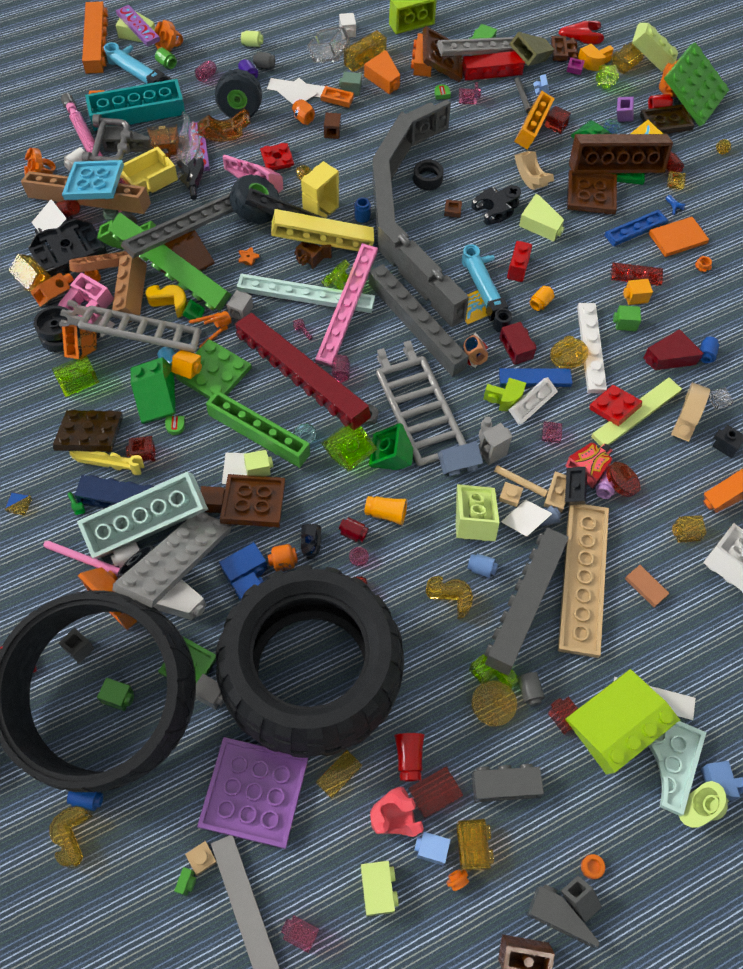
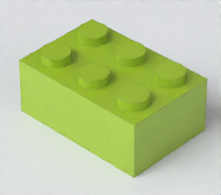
(411, 14)

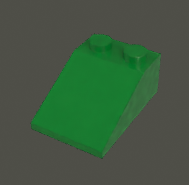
(153, 390)

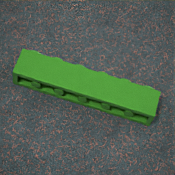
(258, 429)

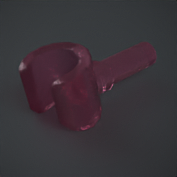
(299, 324)

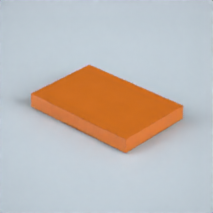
(678, 236)

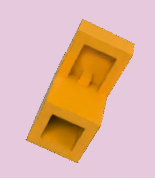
(595, 57)

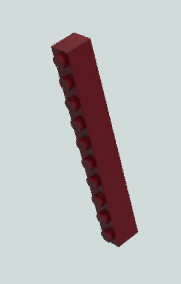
(303, 371)

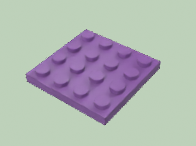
(253, 793)

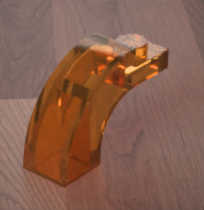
(223, 130)

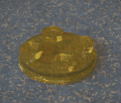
(569, 353)
(494, 703)

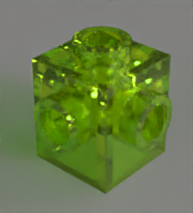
(607, 71)

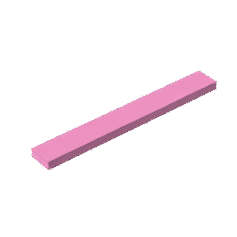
(346, 305)

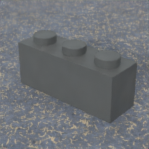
(507, 783)

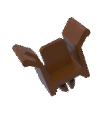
(312, 253)

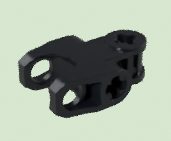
(499, 203)

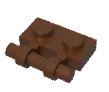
(561, 47)

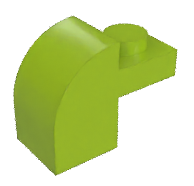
(505, 397)

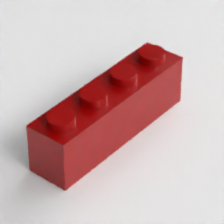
(492, 65)

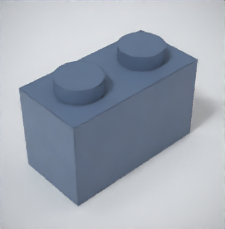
(460, 458)

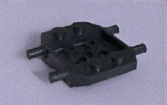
(65, 235)

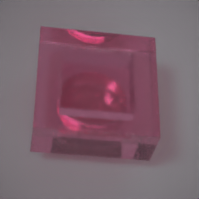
(552, 432)

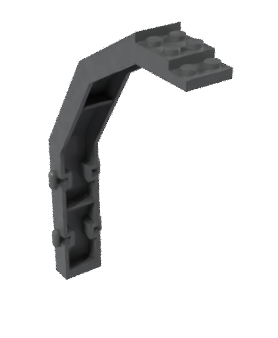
(392, 240)

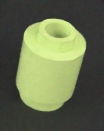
(251, 38)

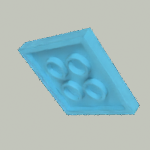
(93, 180)

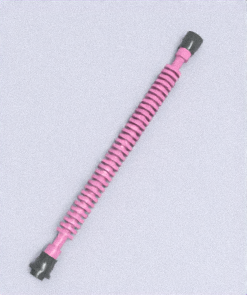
(84, 133)

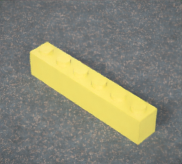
(320, 230)

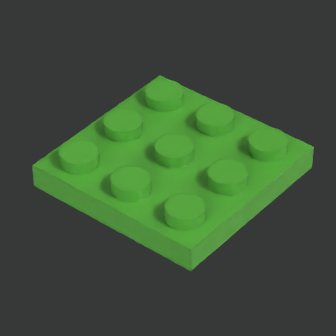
(219, 370)

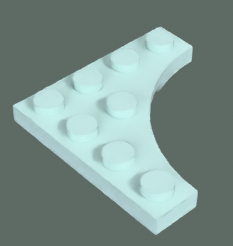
(677, 760)

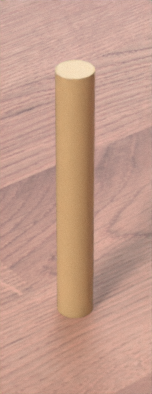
(521, 481)

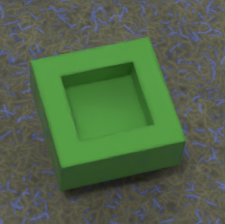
(186, 882)

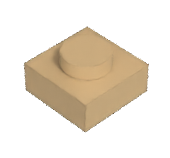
(511, 494)
(201, 858)

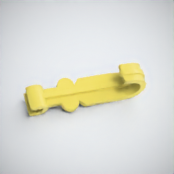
(113, 460)

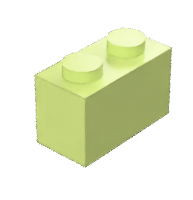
(378, 888)

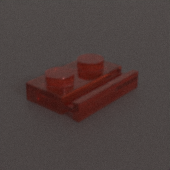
(435, 792)

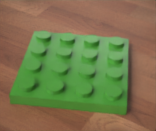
(696, 84)

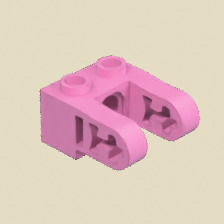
(89, 290)

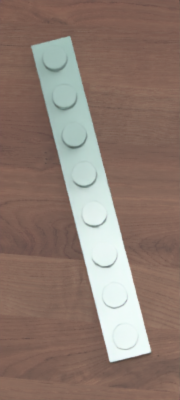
(299, 292)

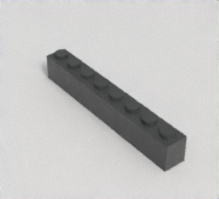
(418, 320)
(526, 601)

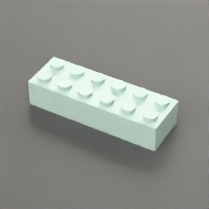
(142, 515)

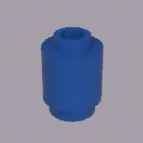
(362, 210)
(709, 347)
(86, 800)

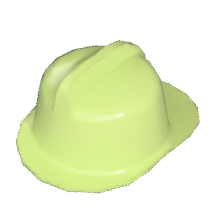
(705, 804)

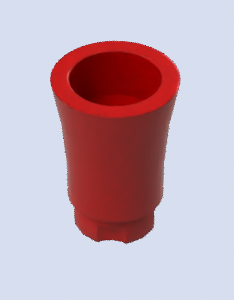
(409, 755)

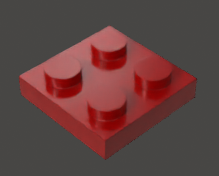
(615, 405)

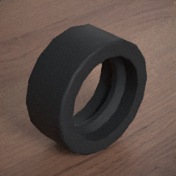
(428, 166)

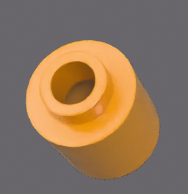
(542, 298)

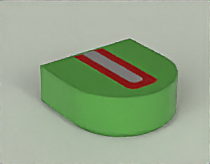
(442, 92)
(175, 424)

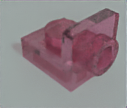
(469, 96)

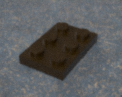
(669, 118)

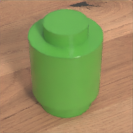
(165, 58)

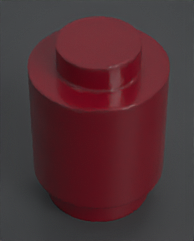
(353, 529)

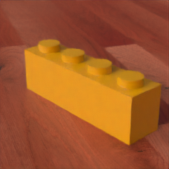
(534, 120)

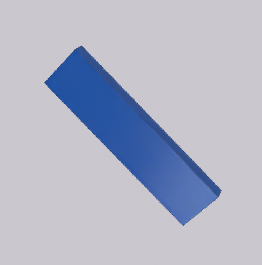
(636, 227)
(533, 376)

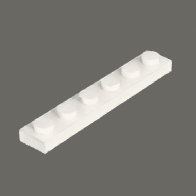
(591, 337)

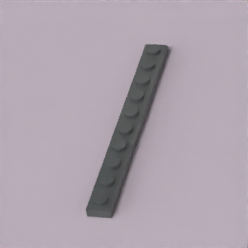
(177, 226)

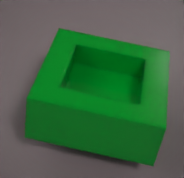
(193, 310)

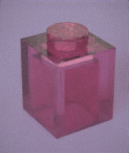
(300, 933)

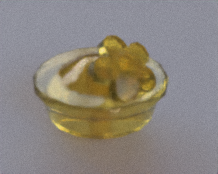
(302, 170)

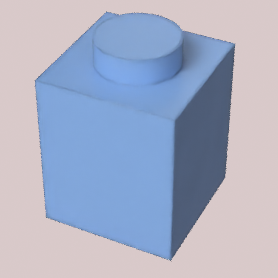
(432, 848)

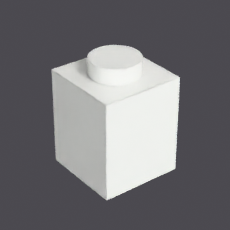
(348, 21)

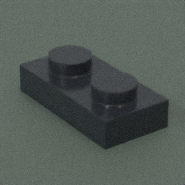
(576, 486)

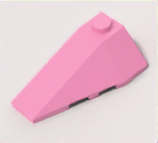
(242, 168)

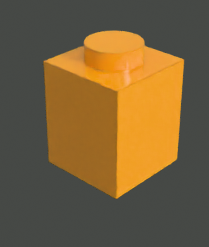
(638, 291)
(186, 364)

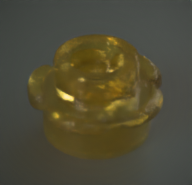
(723, 146)

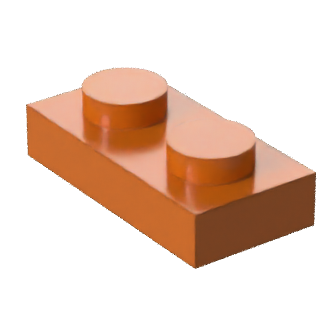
(337, 96)

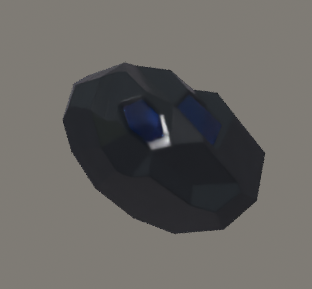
(311, 540)

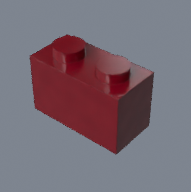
(517, 343)

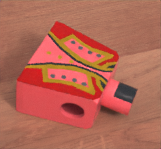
(594, 459)

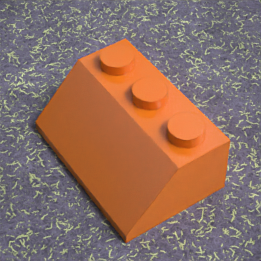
(102, 580)

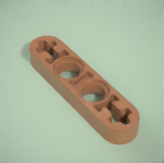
(96, 262)

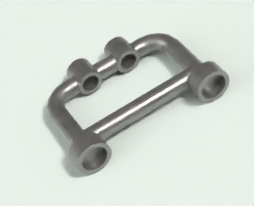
(122, 147)

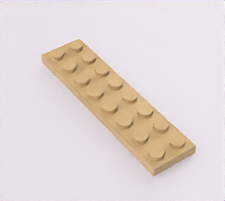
(584, 581)

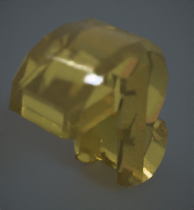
(451, 590)
(62, 835)

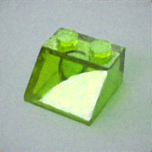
(75, 376)
(349, 446)

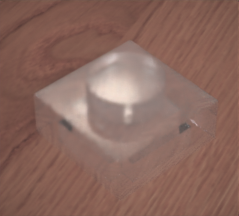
(720, 398)

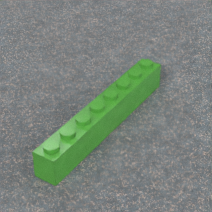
(174, 266)

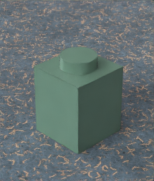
(351, 82)

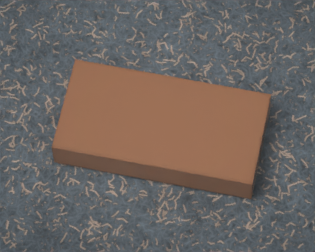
(646, 586)

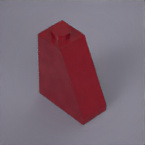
(673, 352)

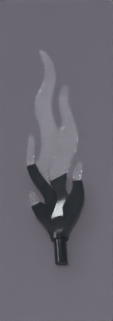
(191, 158)

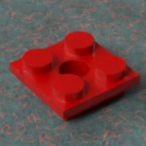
(279, 151)

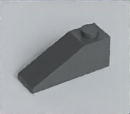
(113, 136)
(556, 913)

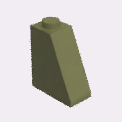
(531, 48)

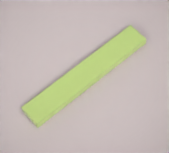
(650, 403)

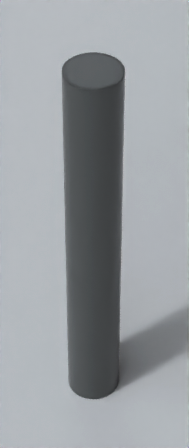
(522, 94)

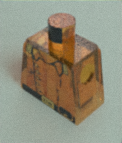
(165, 138)

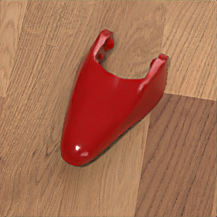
(583, 33)

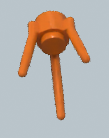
(220, 320)

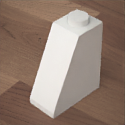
(182, 602)

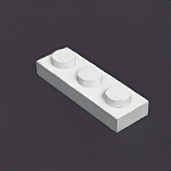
(533, 400)

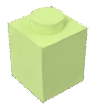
(258, 463)

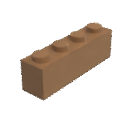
(129, 285)

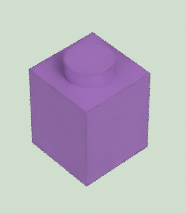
(625, 109)

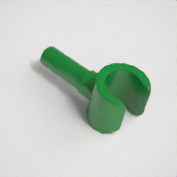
(78, 508)

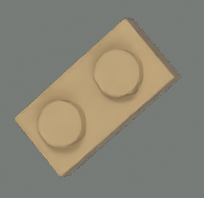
(556, 492)

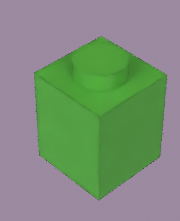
(627, 318)
(116, 694)

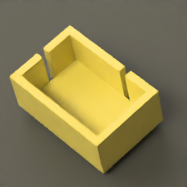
(150, 170)
(321, 190)

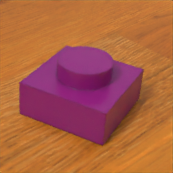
(575, 66)

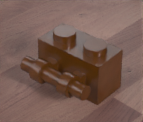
(525, 953)

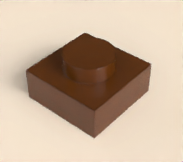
(453, 208)

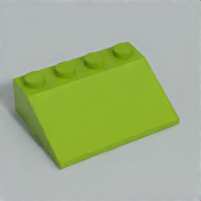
(621, 721)

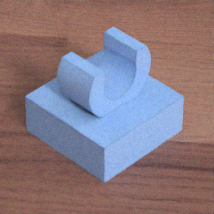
(541, 86)

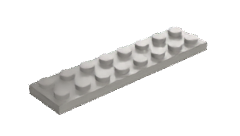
(171, 559)

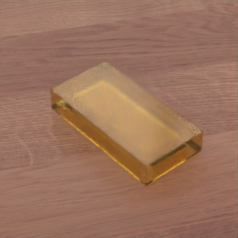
(339, 774)

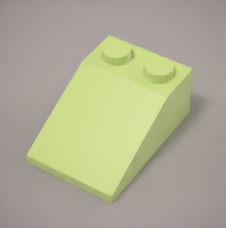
(476, 513)

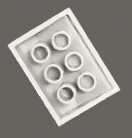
(728, 557)

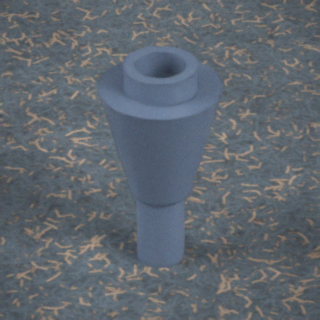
(553, 518)

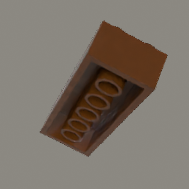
(620, 153)

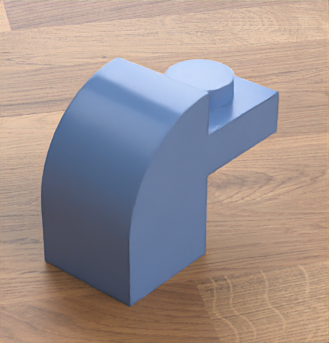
(721, 773)

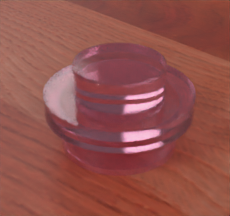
(358, 556)

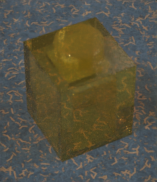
(689, 528)

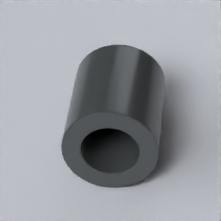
(531, 688)

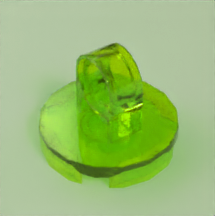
(337, 276)

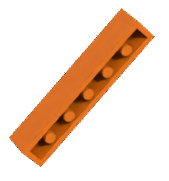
(94, 37)

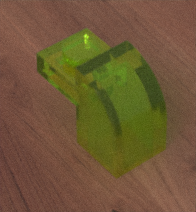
(484, 673)

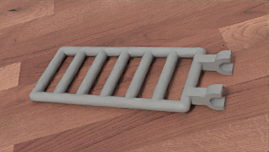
(87, 312)
(434, 388)

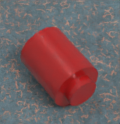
(660, 101)

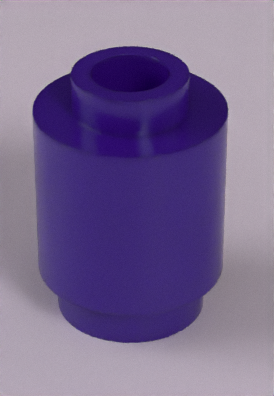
(248, 66)

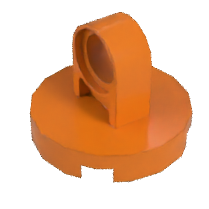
(167, 35)
(36, 162)

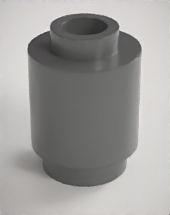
(264, 60)

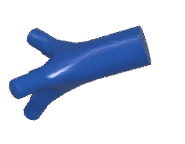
(675, 204)

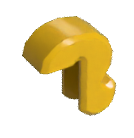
(167, 296)

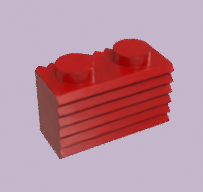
(519, 261)

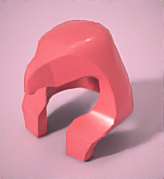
(395, 814)

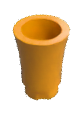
(386, 508)

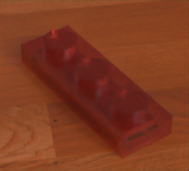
(630, 272)

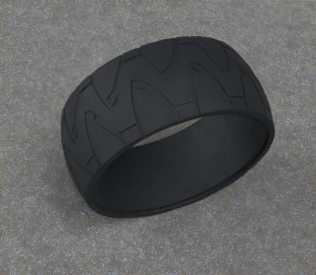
(18, 660)

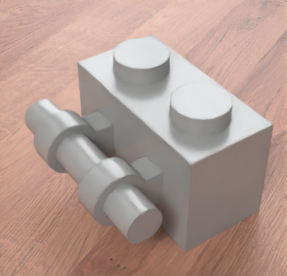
(493, 441)

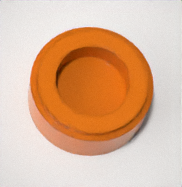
(593, 866)

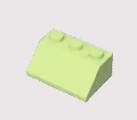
(654, 46)

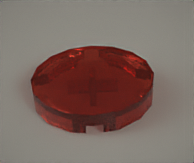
(623, 478)

